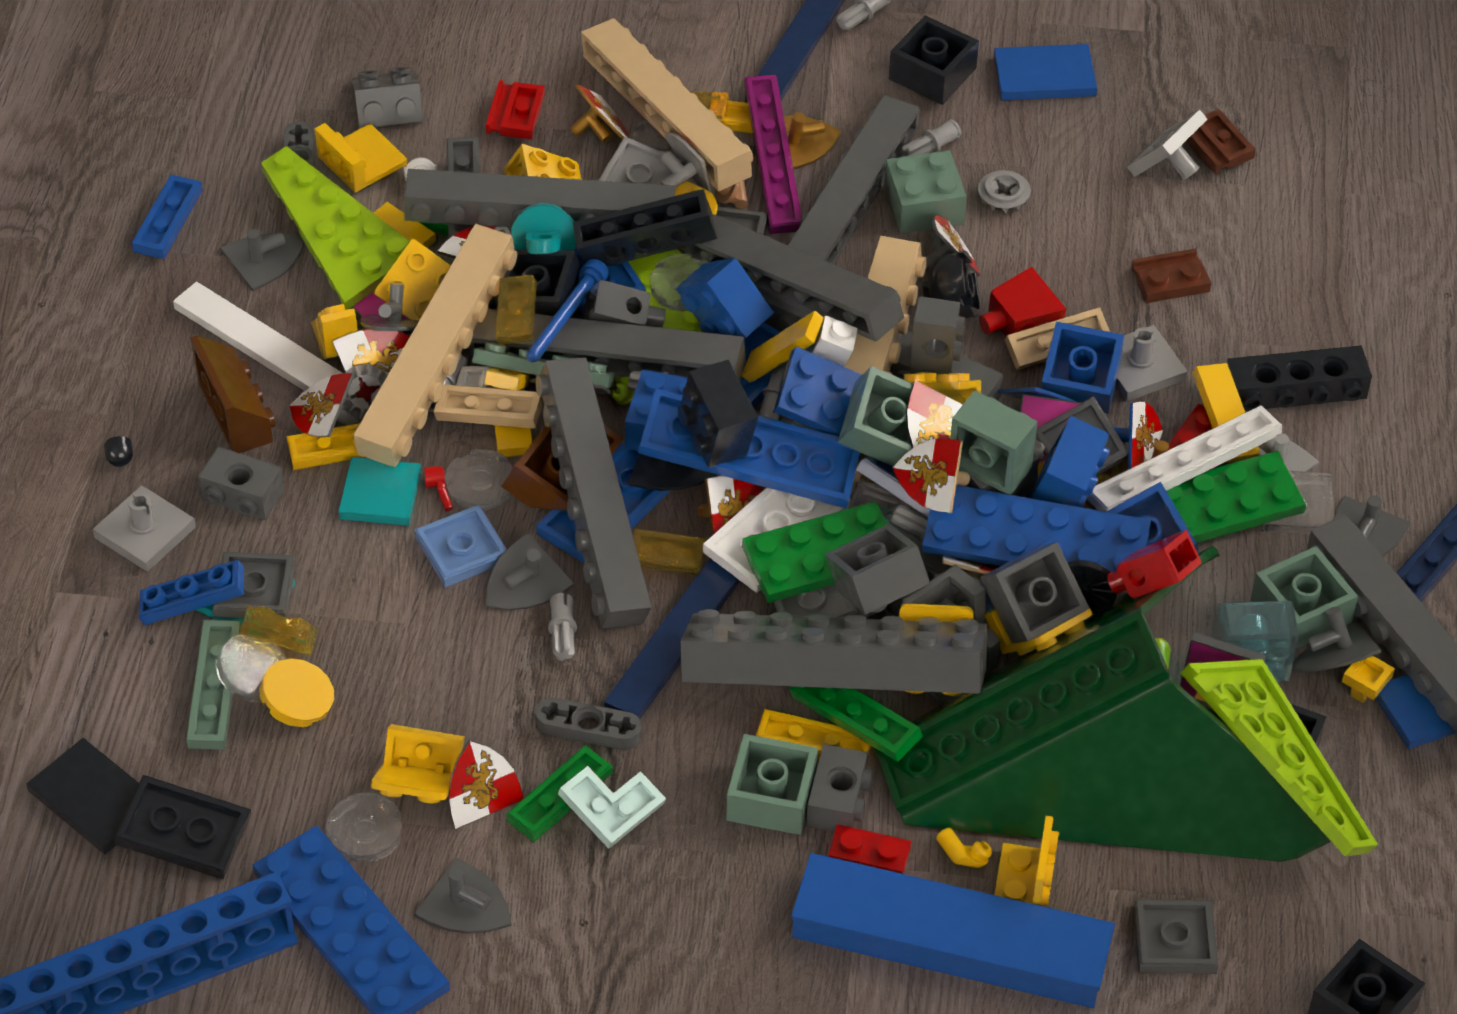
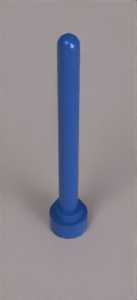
(589, 275)

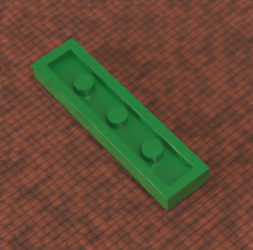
(862, 718)

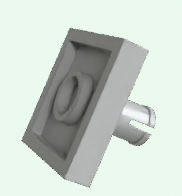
(1169, 147)
(1147, 364)
(144, 528)

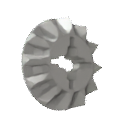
(1007, 182)
(372, 377)

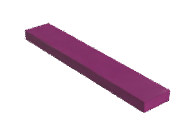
(773, 154)

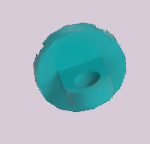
(543, 229)

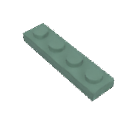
(496, 356)
(210, 698)

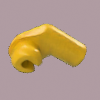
(970, 856)

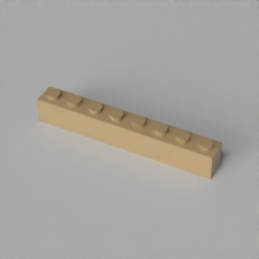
(666, 101)
(895, 265)
(435, 346)

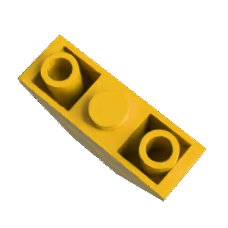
(332, 324)

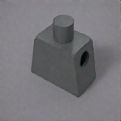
(621, 305)

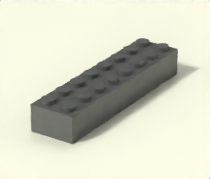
(834, 652)

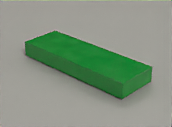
(543, 805)

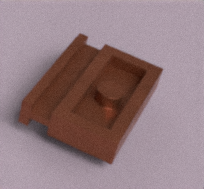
(1220, 143)
(1171, 275)

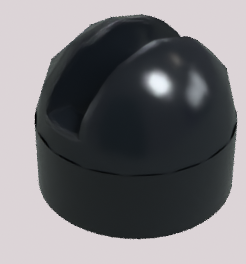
(118, 451)

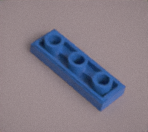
(191, 592)

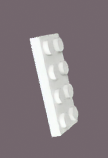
(764, 513)

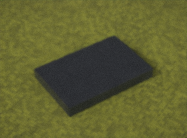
(86, 793)
(182, 827)

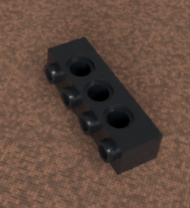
(646, 229)
(1301, 377)

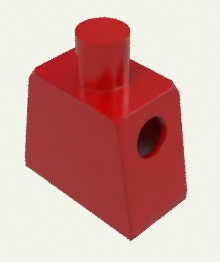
(1021, 305)
(1155, 566)

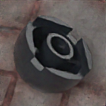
(953, 281)

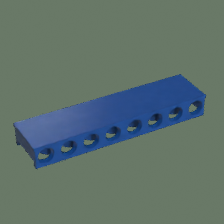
(952, 930)
(158, 954)

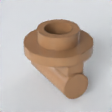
(734, 194)

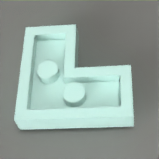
(611, 813)

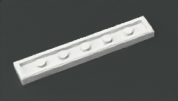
(252, 337)
(1189, 458)

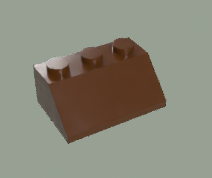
(231, 395)
(536, 473)

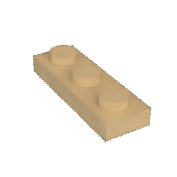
(1033, 344)
(489, 406)

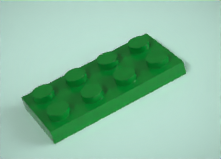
(1237, 497)
(793, 556)

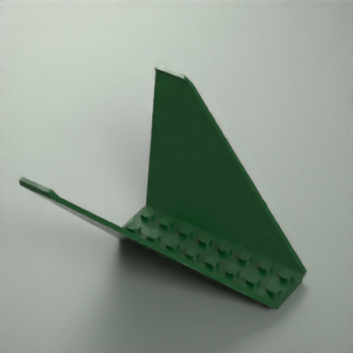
(1101, 748)

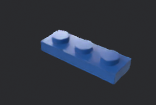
(167, 216)

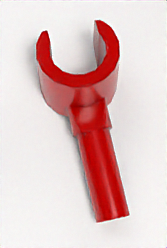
(435, 478)

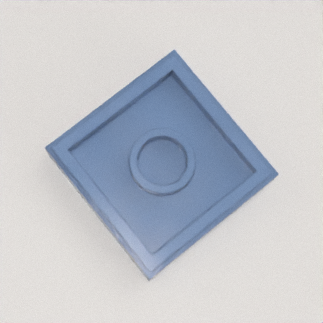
(460, 545)

